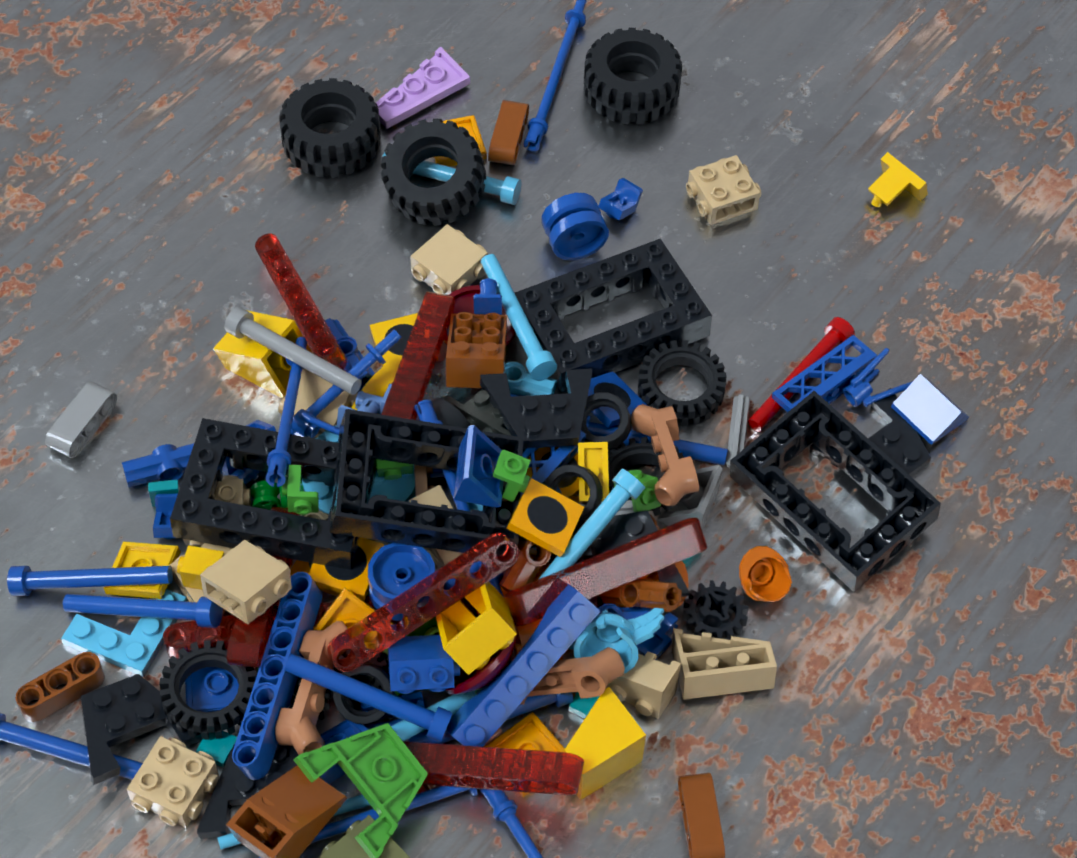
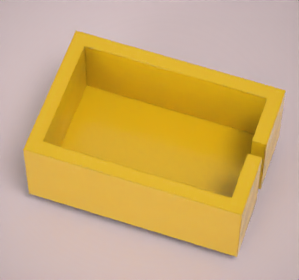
(472, 638)

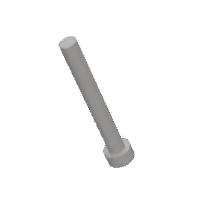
(242, 323)

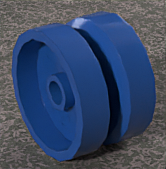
(574, 226)
(395, 570)

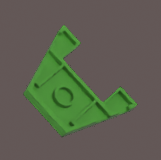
(380, 770)

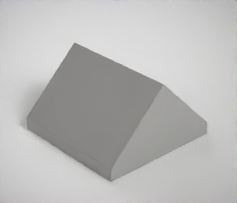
(698, 503)

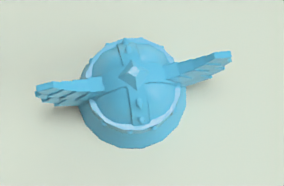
(618, 633)

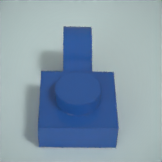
(660, 641)

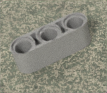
(81, 419)

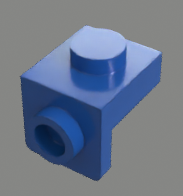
(622, 200)
(164, 507)

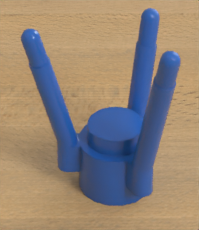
(860, 389)
(308, 425)

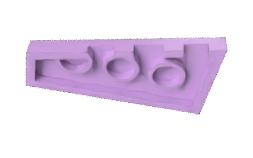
(428, 85)

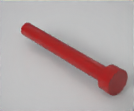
(835, 333)

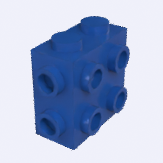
(420, 665)

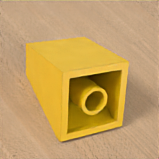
(256, 361)
(607, 743)

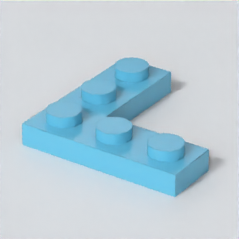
(126, 651)

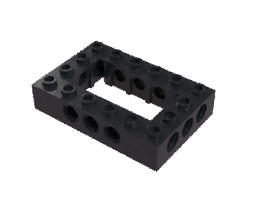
(626, 345)
(815, 421)
(410, 523)
(227, 524)

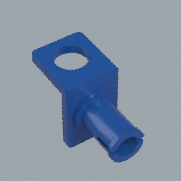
(488, 300)

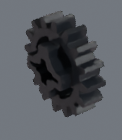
(715, 611)

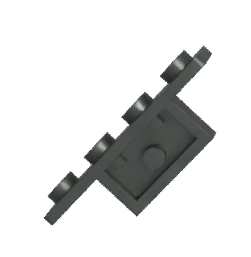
(481, 413)

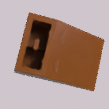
(475, 348)
(285, 815)

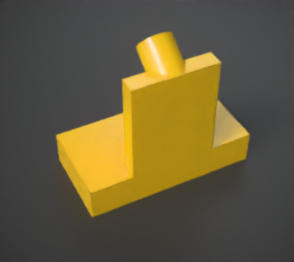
(894, 181)
(593, 457)

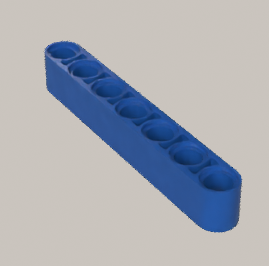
(299, 603)

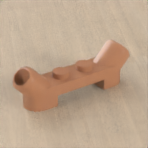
(680, 474)
(582, 675)
(297, 725)

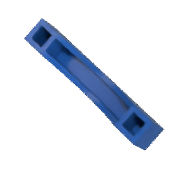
(492, 706)

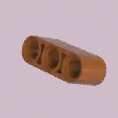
(508, 132)
(53, 700)
(701, 816)

